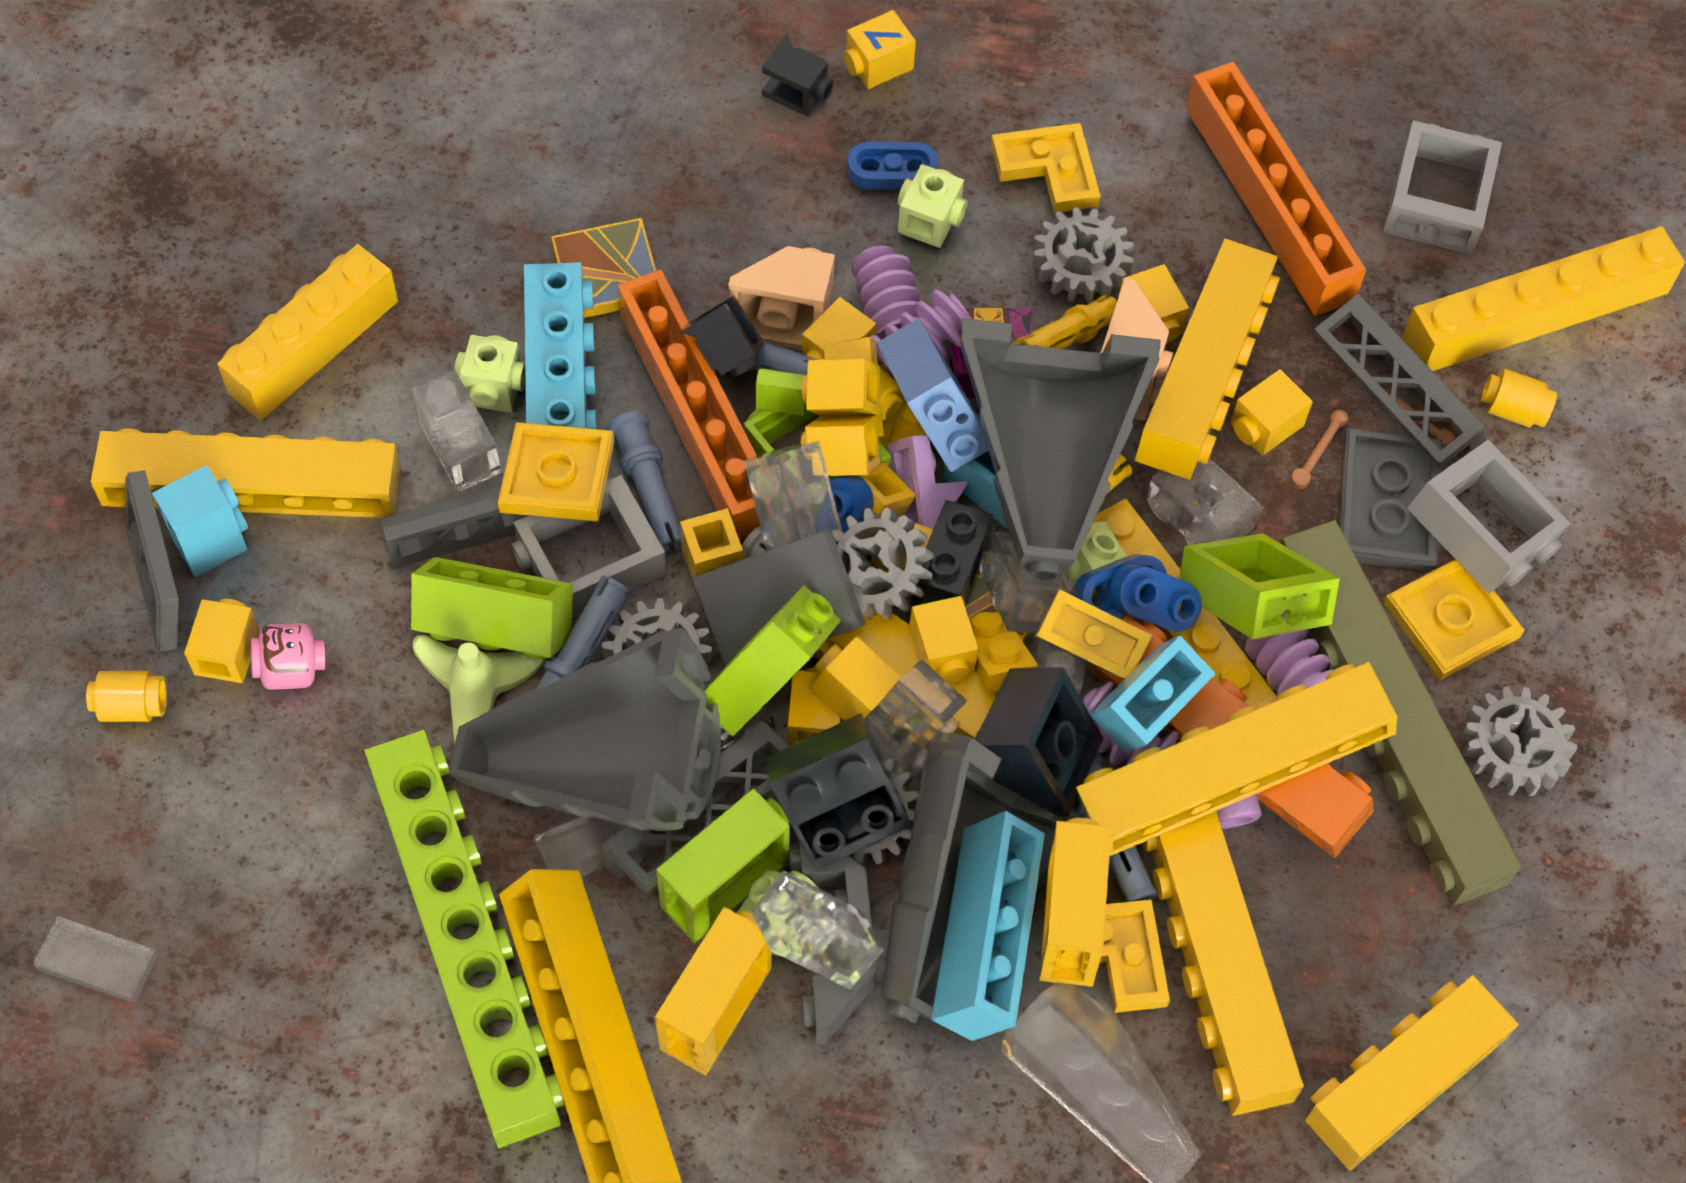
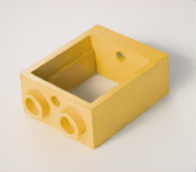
(1075, 902)
(714, 991)

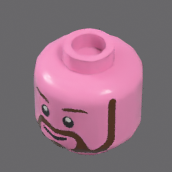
(286, 656)

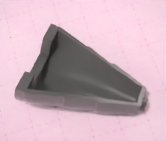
(1053, 432)
(606, 741)
(952, 795)

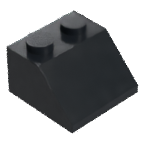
(1041, 737)

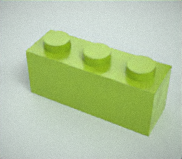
(491, 607)

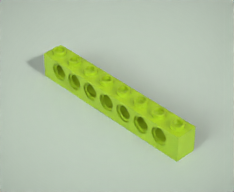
(511, 1111)

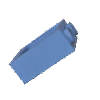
(934, 394)

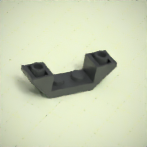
(830, 1002)

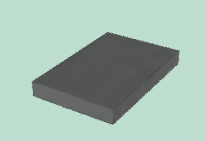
(1377, 485)
(151, 561)
(752, 590)

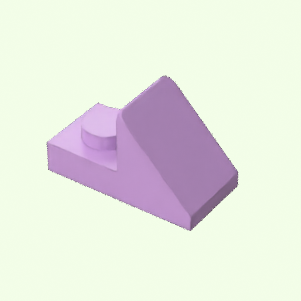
(915, 466)

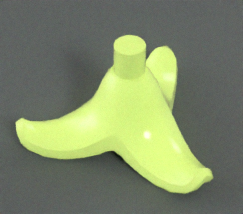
(473, 675)

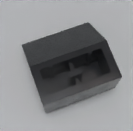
(837, 791)

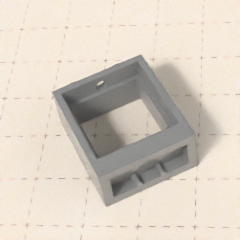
(1454, 226)
(1468, 539)
(634, 571)

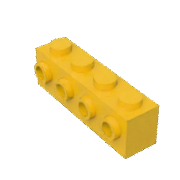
(308, 331)
(1410, 1071)

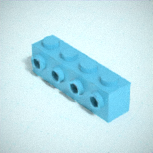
(558, 345)
(988, 927)

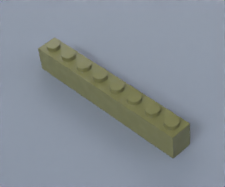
(1421, 760)

